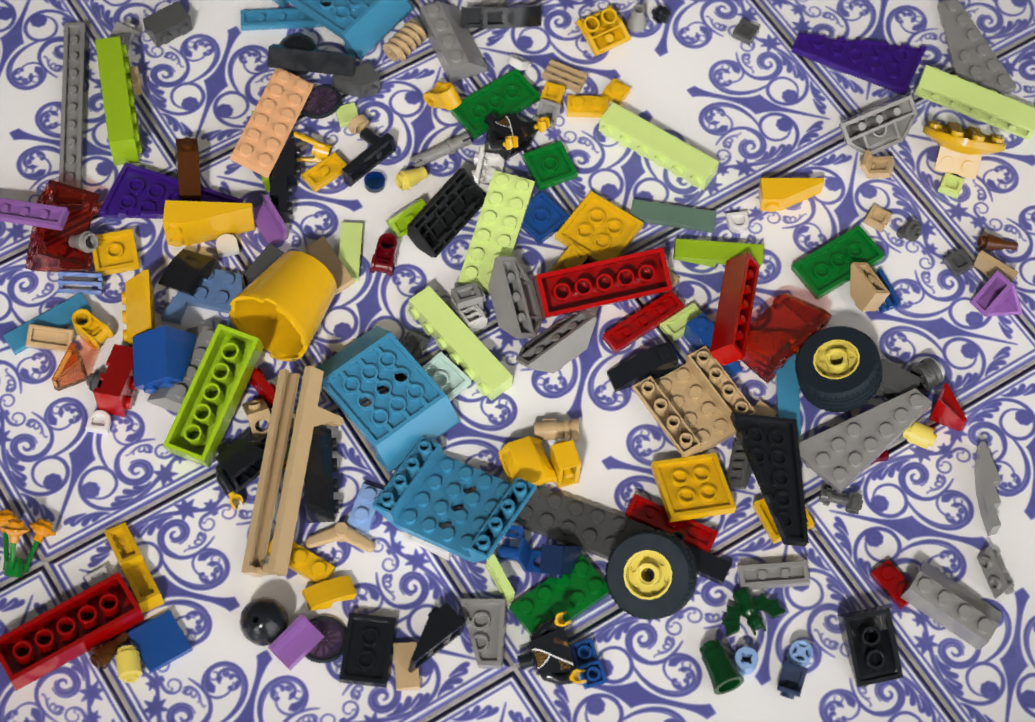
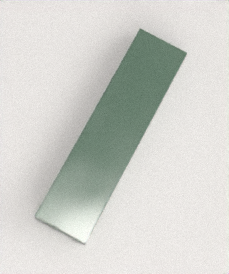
(673, 215)

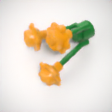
(14, 527)

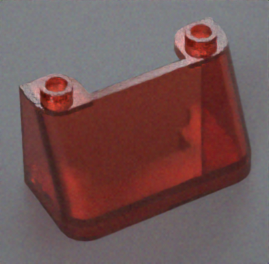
(49, 247)
(780, 333)

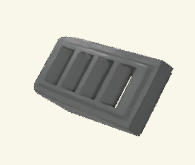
(736, 463)

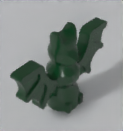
(748, 608)

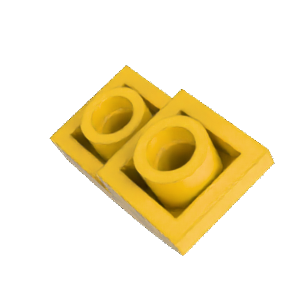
(325, 593)

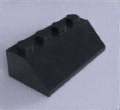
(319, 479)

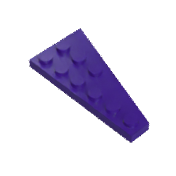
(866, 59)
(143, 194)

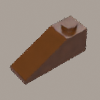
(188, 168)

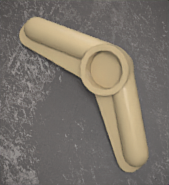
(342, 533)

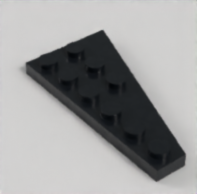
(775, 461)

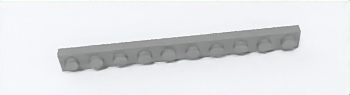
(72, 104)

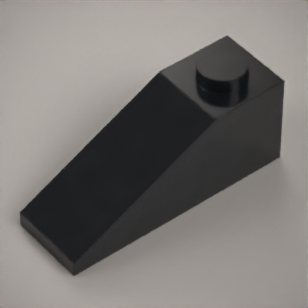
(652, 362)
(440, 630)

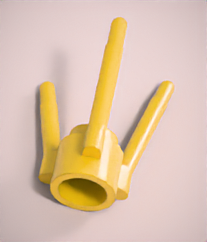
(320, 149)

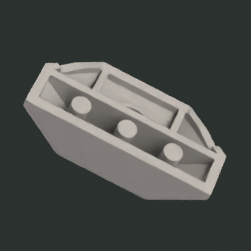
(880, 125)
(514, 299)
(558, 343)

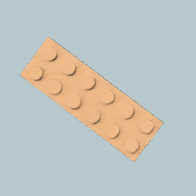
(271, 122)

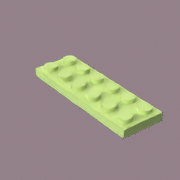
(496, 227)

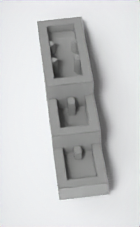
(986, 483)

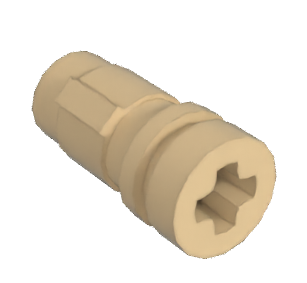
(552, 429)

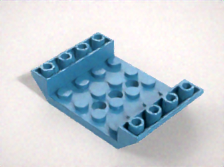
(357, 22)
(396, 418)
(430, 486)

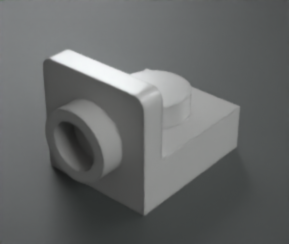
(468, 296)

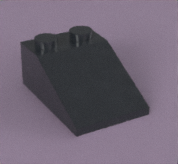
(870, 645)

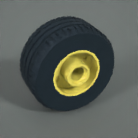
(838, 369)
(629, 574)

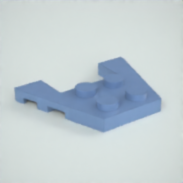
(210, 294)

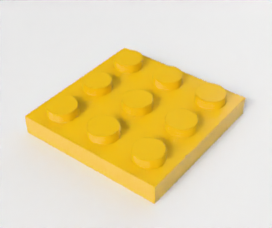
(599, 229)
(693, 487)

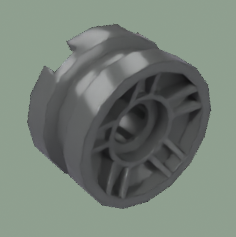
(929, 372)

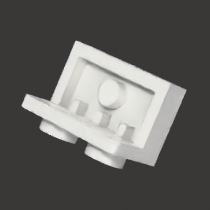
(485, 168)

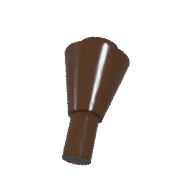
(991, 242)
(104, 654)

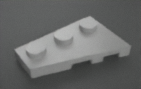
(486, 629)

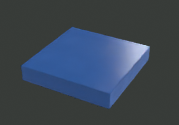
(543, 218)
(160, 641)

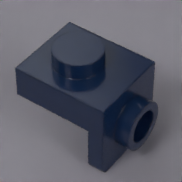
(791, 680)

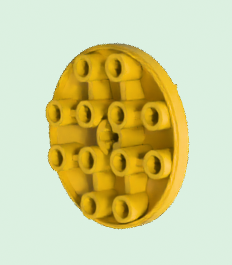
(961, 148)

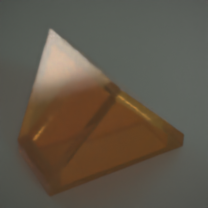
(70, 370)

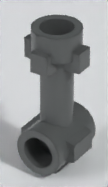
(852, 502)

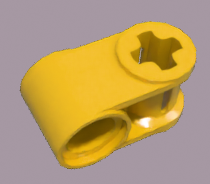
(443, 96)
(93, 331)

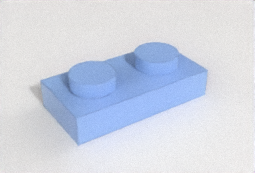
(363, 511)

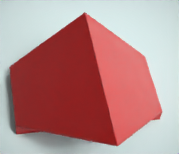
(948, 411)

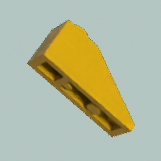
(781, 193)

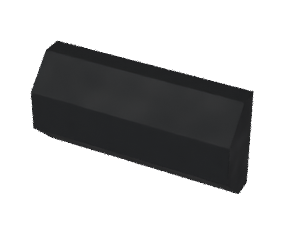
(446, 214)

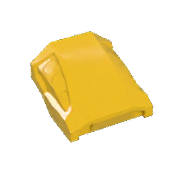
(603, 31)
(527, 461)

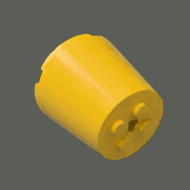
(285, 304)

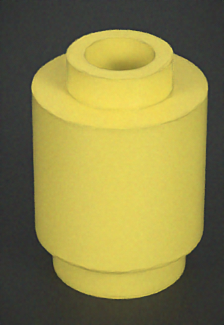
(920, 435)
(128, 664)

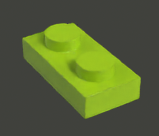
(399, 221)

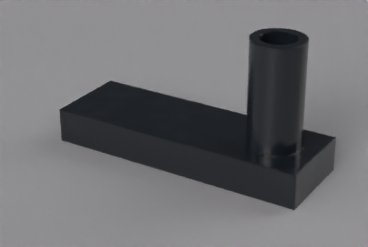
(378, 151)
(708, 565)

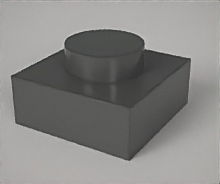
(745, 31)
(958, 262)

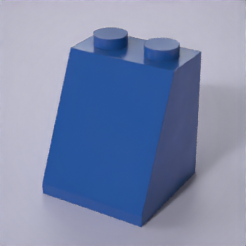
(161, 357)

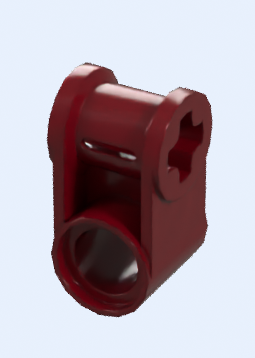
(385, 258)

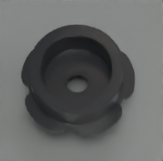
(660, 14)

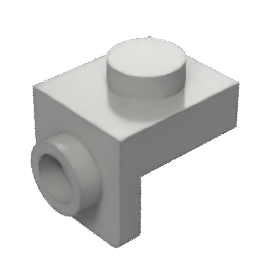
(125, 31)
(548, 109)

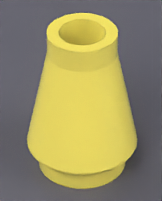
(409, 178)

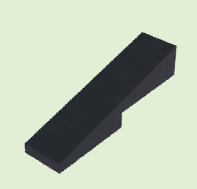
(310, 60)

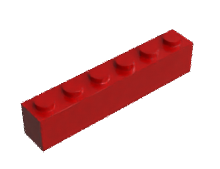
(735, 309)

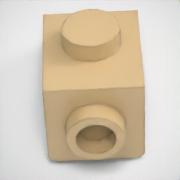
(877, 166)

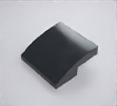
(186, 271)

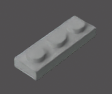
(773, 575)

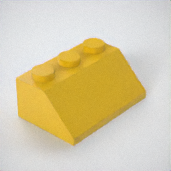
(139, 306)

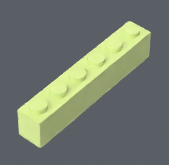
(976, 102)
(658, 146)
(460, 343)

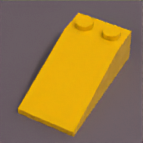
(199, 221)

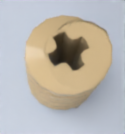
(404, 41)

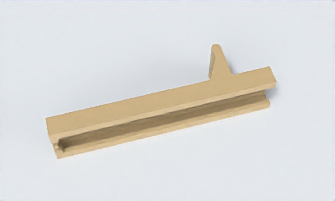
(281, 420)

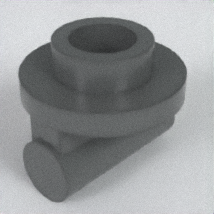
(910, 231)

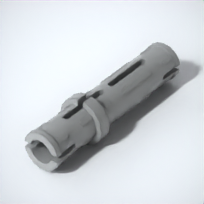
(448, 147)

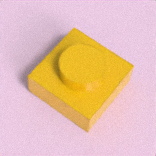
(616, 91)
(553, 92)

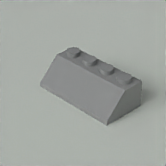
(451, 42)
(173, 397)
(952, 606)

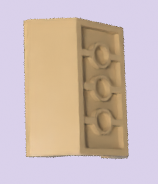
(694, 403)

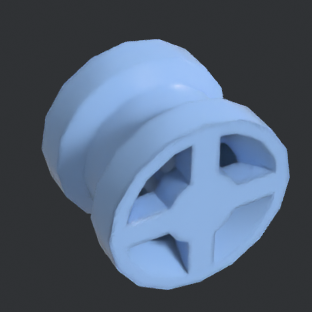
(802, 649)
(743, 664)

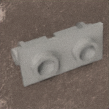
(993, 568)

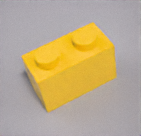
(565, 463)

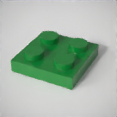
(549, 165)

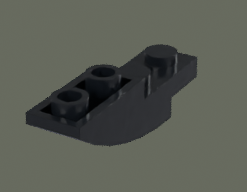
(501, 16)
(283, 177)

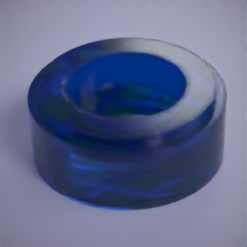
(374, 182)

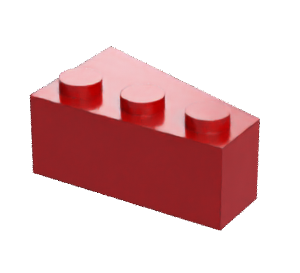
(118, 382)

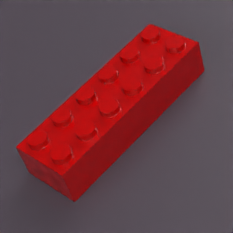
(602, 283)
(68, 631)

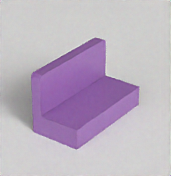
(270, 222)
(296, 642)

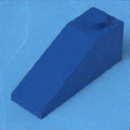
(700, 333)

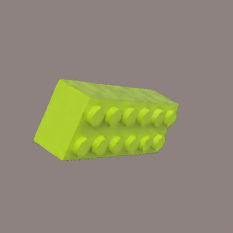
(118, 100)
(213, 395)

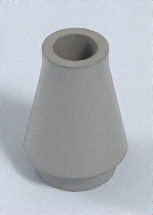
(637, 19)
(84, 241)

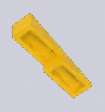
(134, 567)

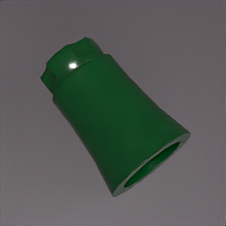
(720, 667)

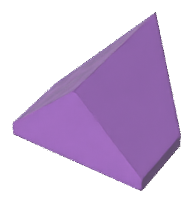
(997, 297)

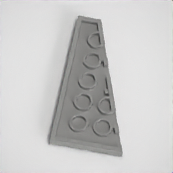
(969, 51)
(853, 445)

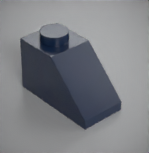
(559, 559)

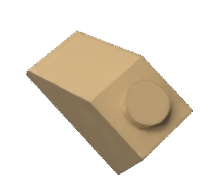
(866, 287)

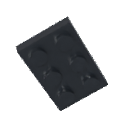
(367, 650)

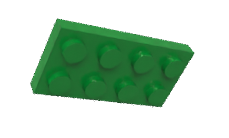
(501, 97)
(831, 264)
(570, 593)

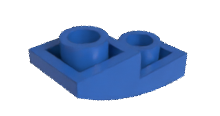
(586, 658)

